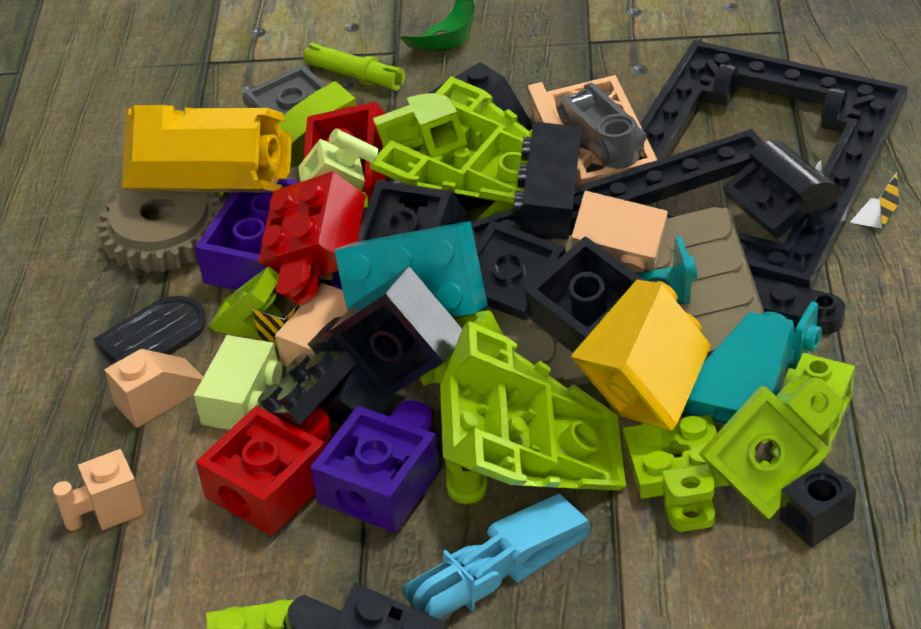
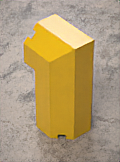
(204, 149)

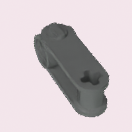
(605, 126)

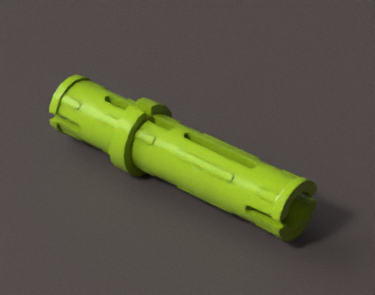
(365, 69)

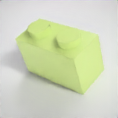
(236, 380)

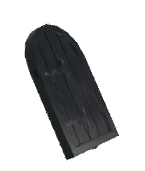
(157, 328)

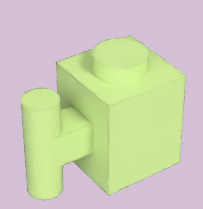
(341, 159)

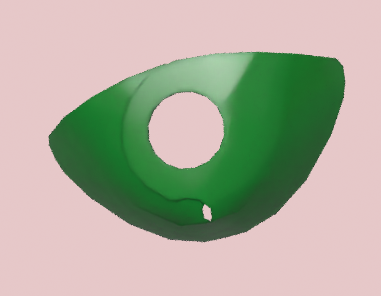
(456, 25)

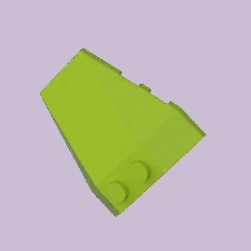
(478, 170)
(521, 422)

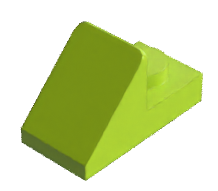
(236, 312)

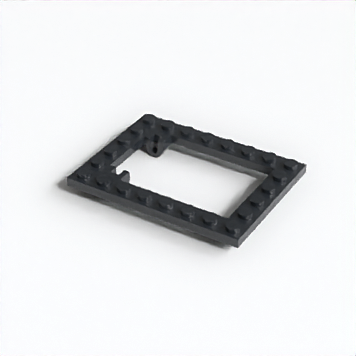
(852, 105)

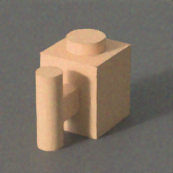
(107, 491)

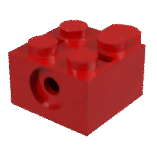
(305, 229)
(264, 467)

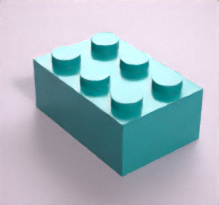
(440, 256)

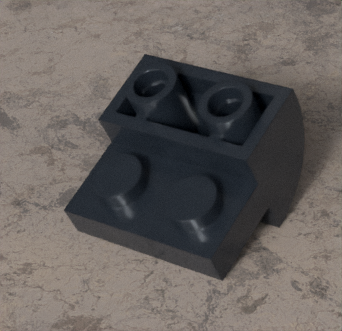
(780, 188)

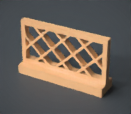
(544, 110)

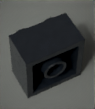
(577, 292)
(397, 332)

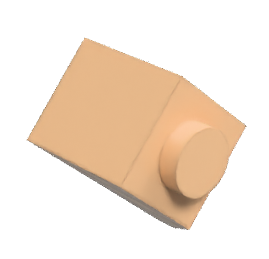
(150, 384)

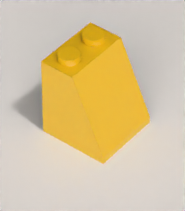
(645, 355)

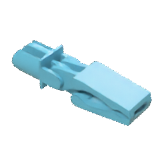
(516, 549)

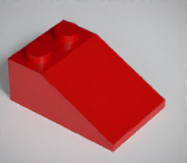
(354, 121)

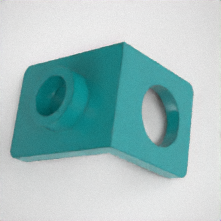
(678, 276)
(806, 335)

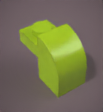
(427, 121)

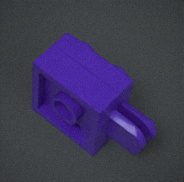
(379, 464)

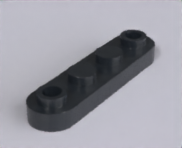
(794, 300)

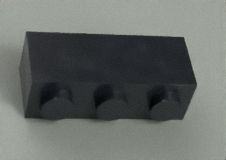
(548, 180)

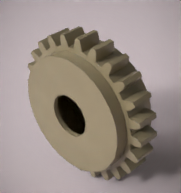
(156, 228)

